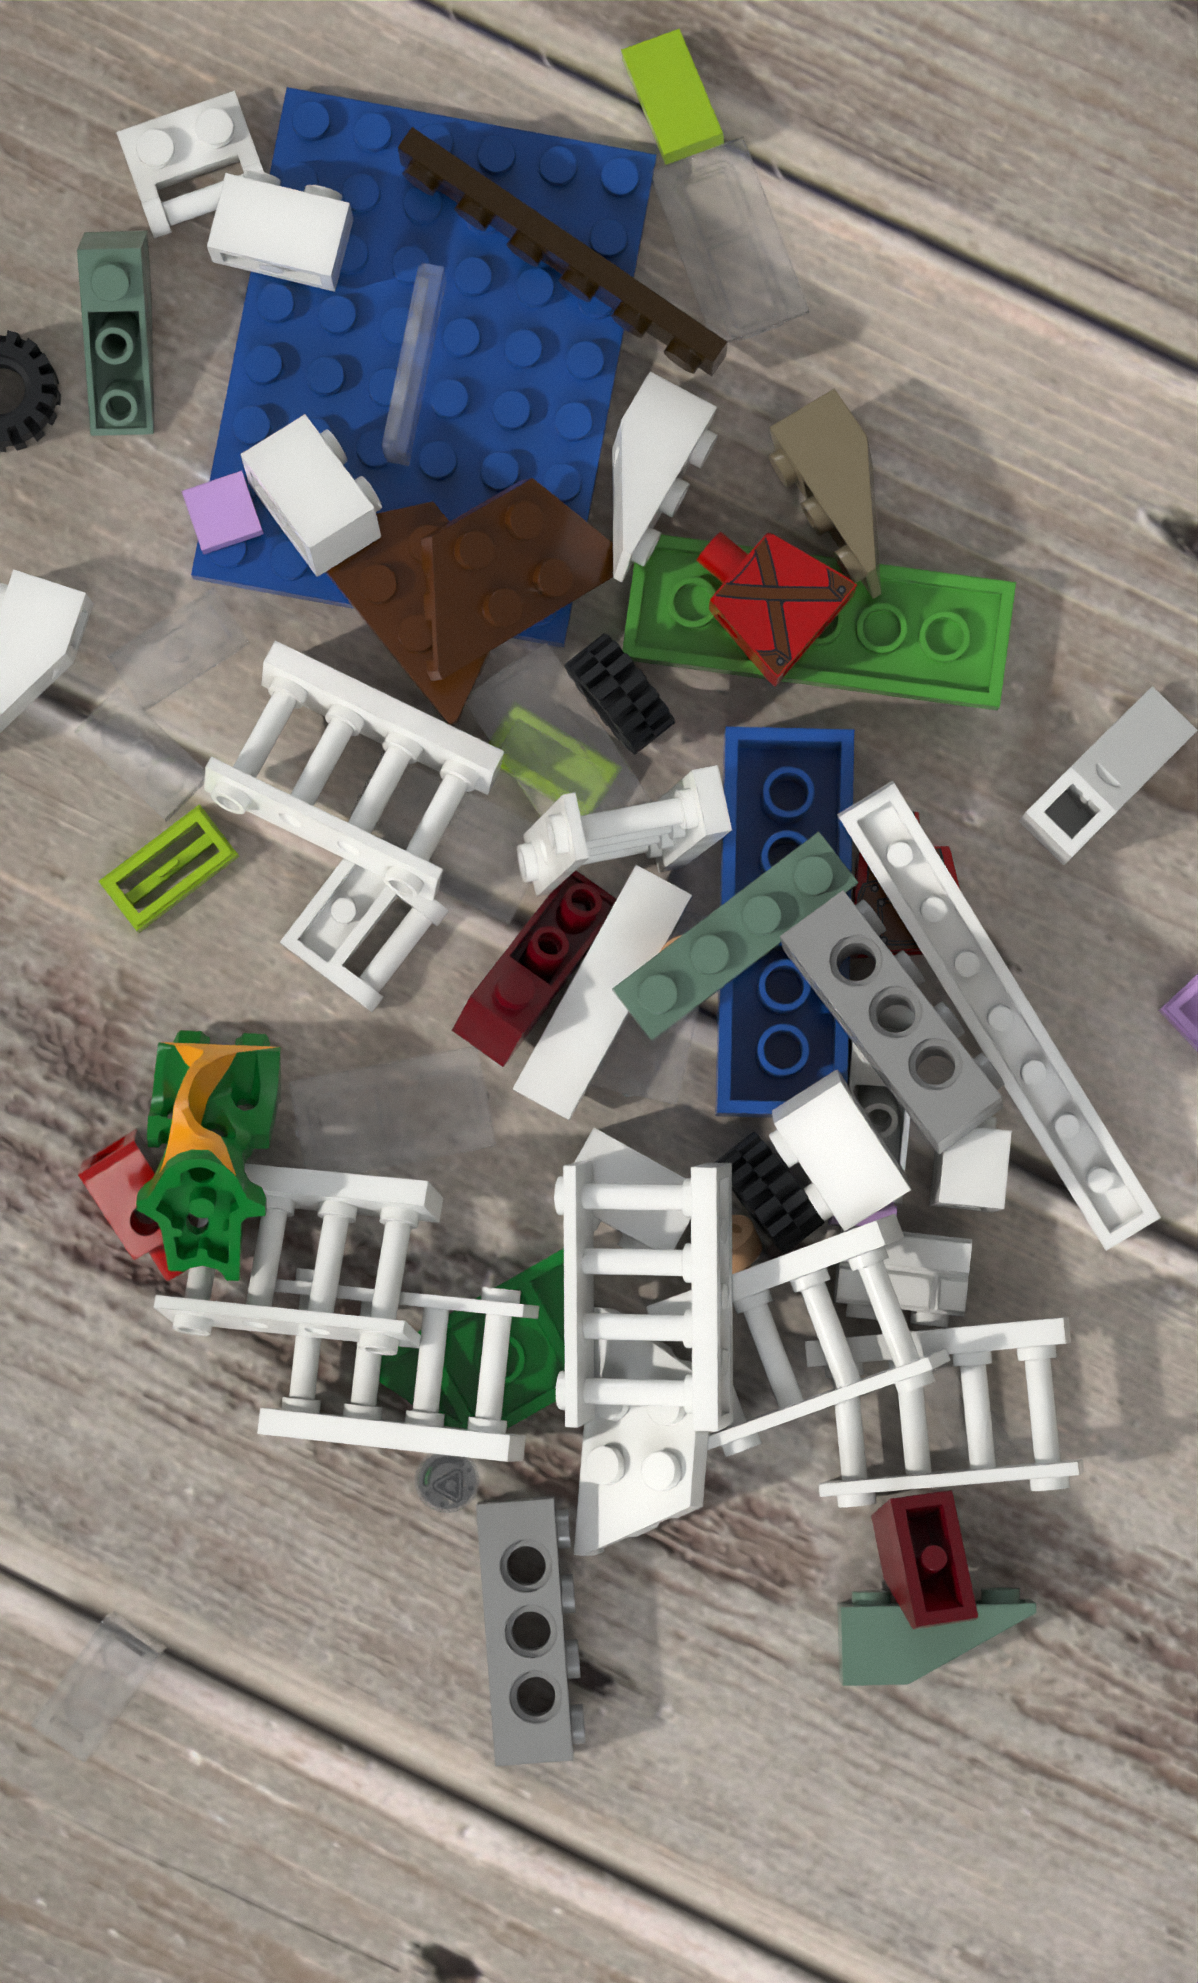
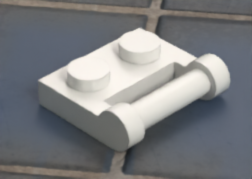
(182, 148)
(341, 920)

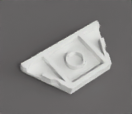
(636, 1458)

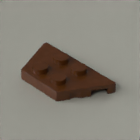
(506, 571)
(387, 592)

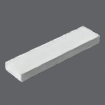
(589, 1010)

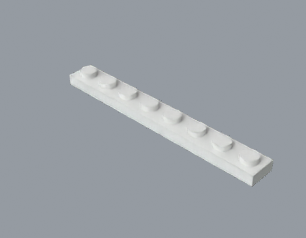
(998, 1015)

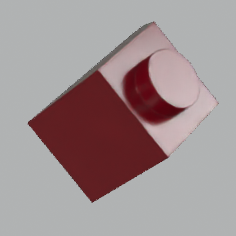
(925, 1559)

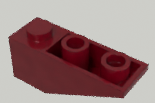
(534, 968)

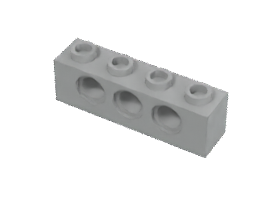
(941, 1110)
(518, 1733)

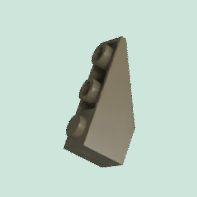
(833, 468)

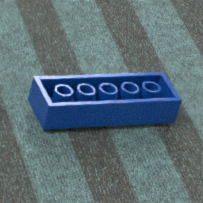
(770, 1021)

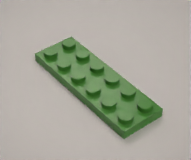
(918, 640)

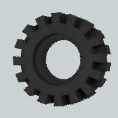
(40, 392)
(619, 693)
(771, 1193)

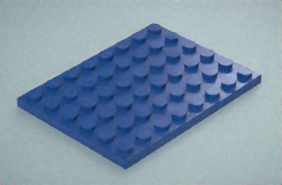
(515, 360)

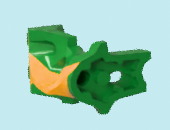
(209, 1144)

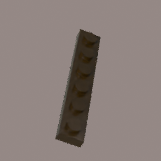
(539, 239)

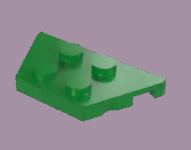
(533, 1358)

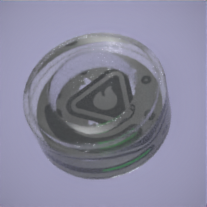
(447, 1482)

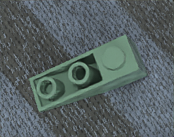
(117, 331)
(884, 1649)

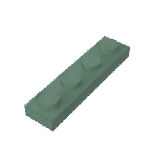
(733, 937)

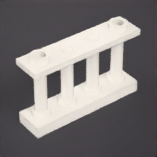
(353, 710)
(670, 829)
(338, 1202)
(702, 1262)
(807, 1273)
(971, 1351)
(424, 1424)

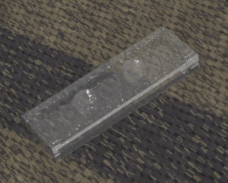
(414, 364)

